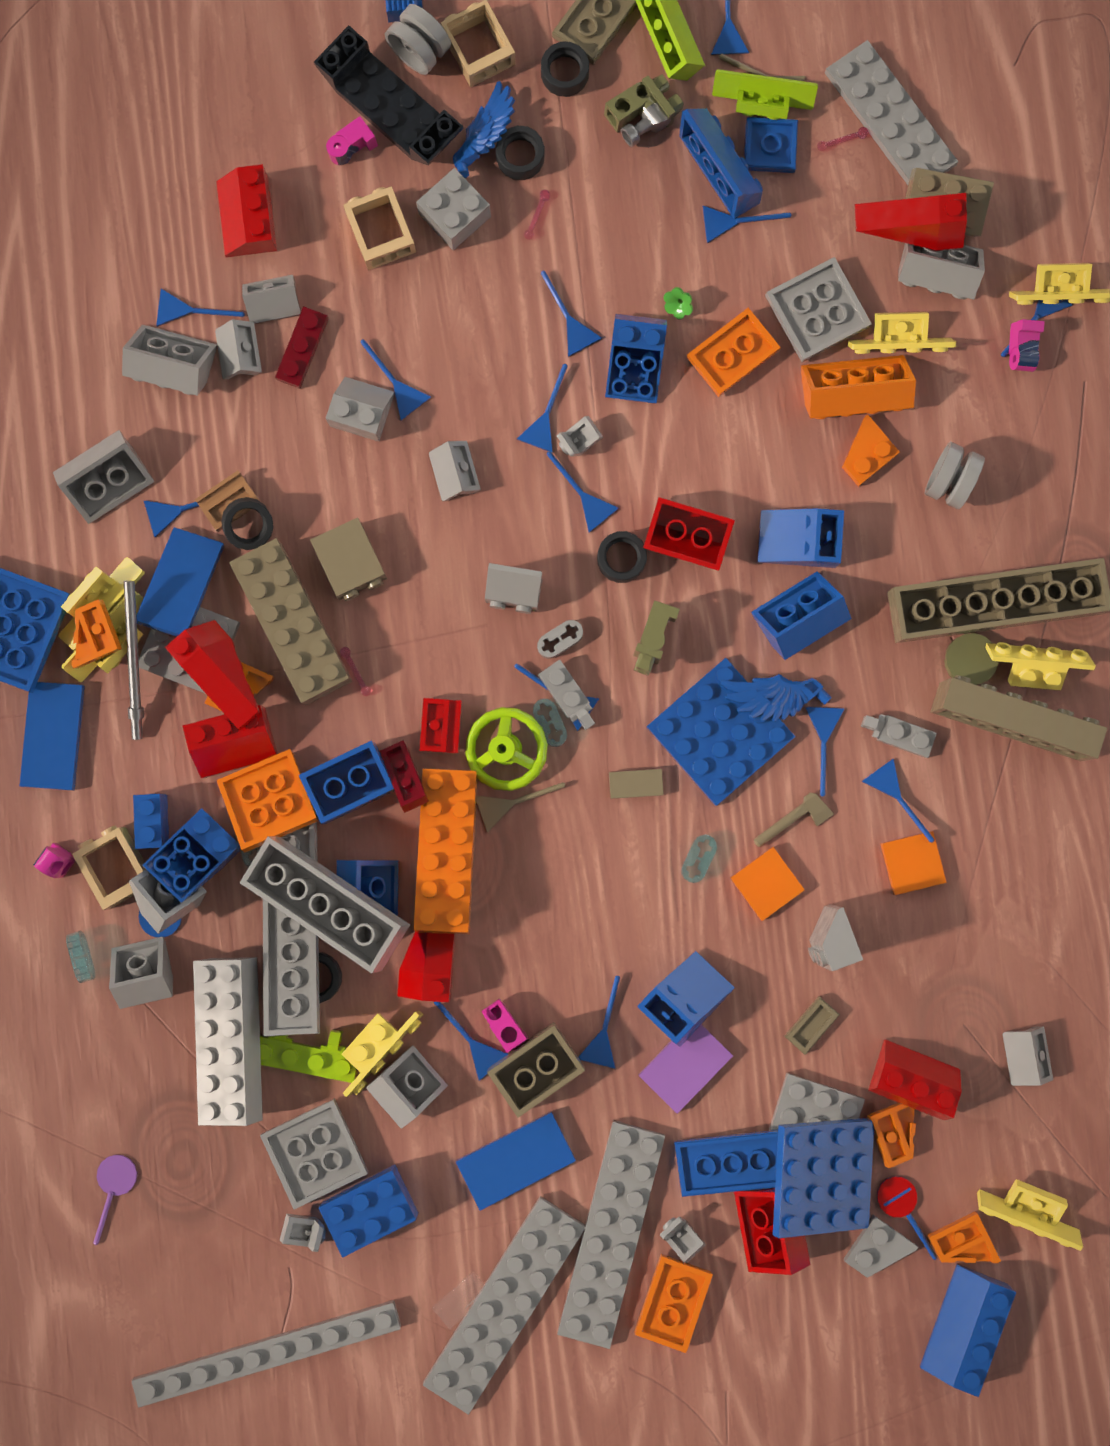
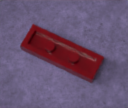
(301, 347)
(404, 776)

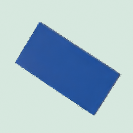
(179, 582)
(52, 736)
(515, 1160)
(727, 1163)

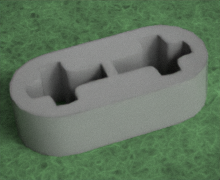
(556, 633)

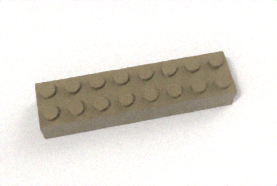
(999, 600)

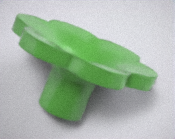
(678, 303)

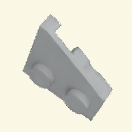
(878, 1248)

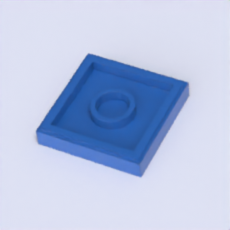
(771, 144)

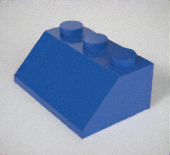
(802, 615)
(373, 878)

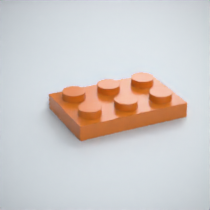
(733, 352)
(673, 1303)

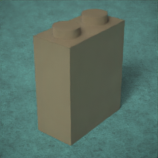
(349, 560)

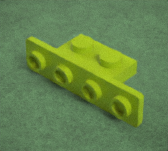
(764, 94)

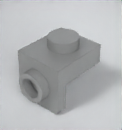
(579, 437)
(303, 1231)
(682, 1238)

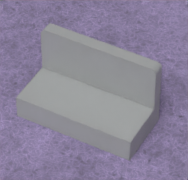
(271, 299)
(238, 349)
(454, 469)
(1028, 1057)

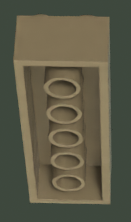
(290, 622)
(1019, 719)

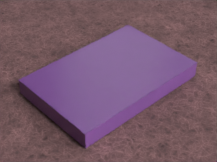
(684, 1070)

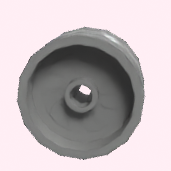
(418, 39)
(954, 475)

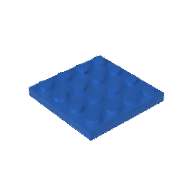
(28, 627)
(715, 740)
(823, 1177)

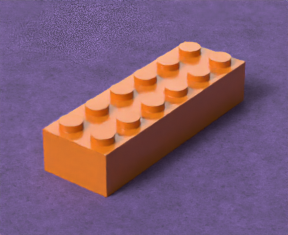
(446, 852)

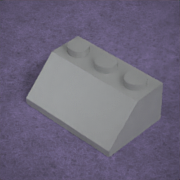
(945, 271)
(168, 359)
(103, 477)
(833, 940)

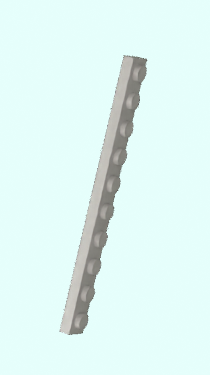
(266, 1353)

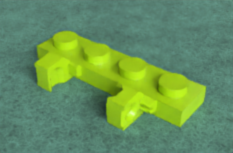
(312, 1060)

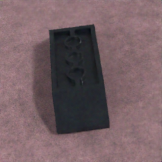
(385, 98)

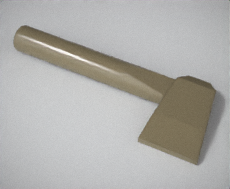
(811, 803)

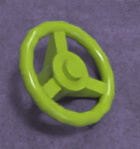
(506, 748)

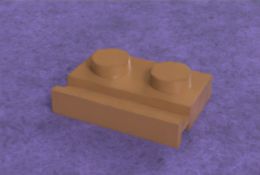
(218, 498)

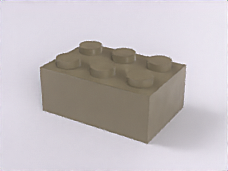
(934, 183)
(536, 1069)

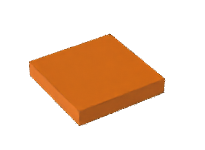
(913, 863)
(767, 883)

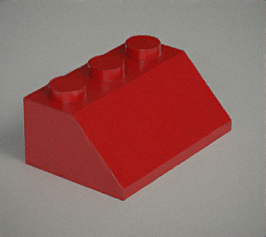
(246, 211)
(689, 533)
(220, 747)
(917, 1081)
(762, 1249)

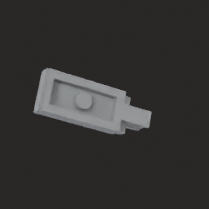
(567, 694)
(900, 734)

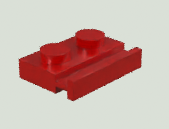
(440, 725)

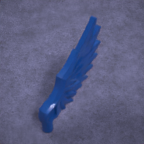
(485, 128)
(774, 696)

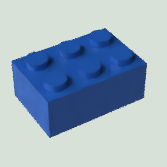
(347, 782)
(368, 1210)

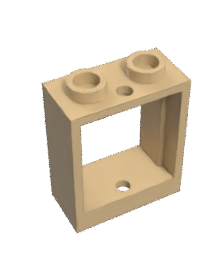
(490, 64)
(388, 251)
(89, 846)

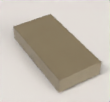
(636, 783)
(811, 1025)

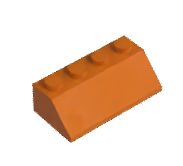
(858, 386)

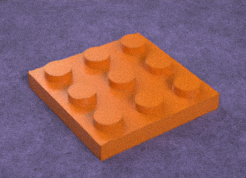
(266, 800)

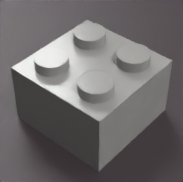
(453, 209)

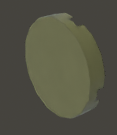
(969, 658)

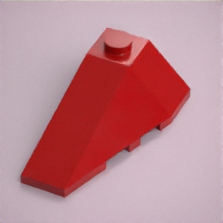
(921, 221)
(212, 663)
(428, 968)

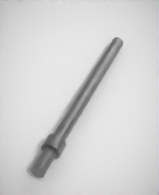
(135, 711)

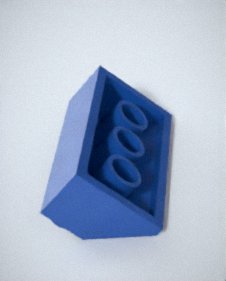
(719, 161)
(968, 1329)

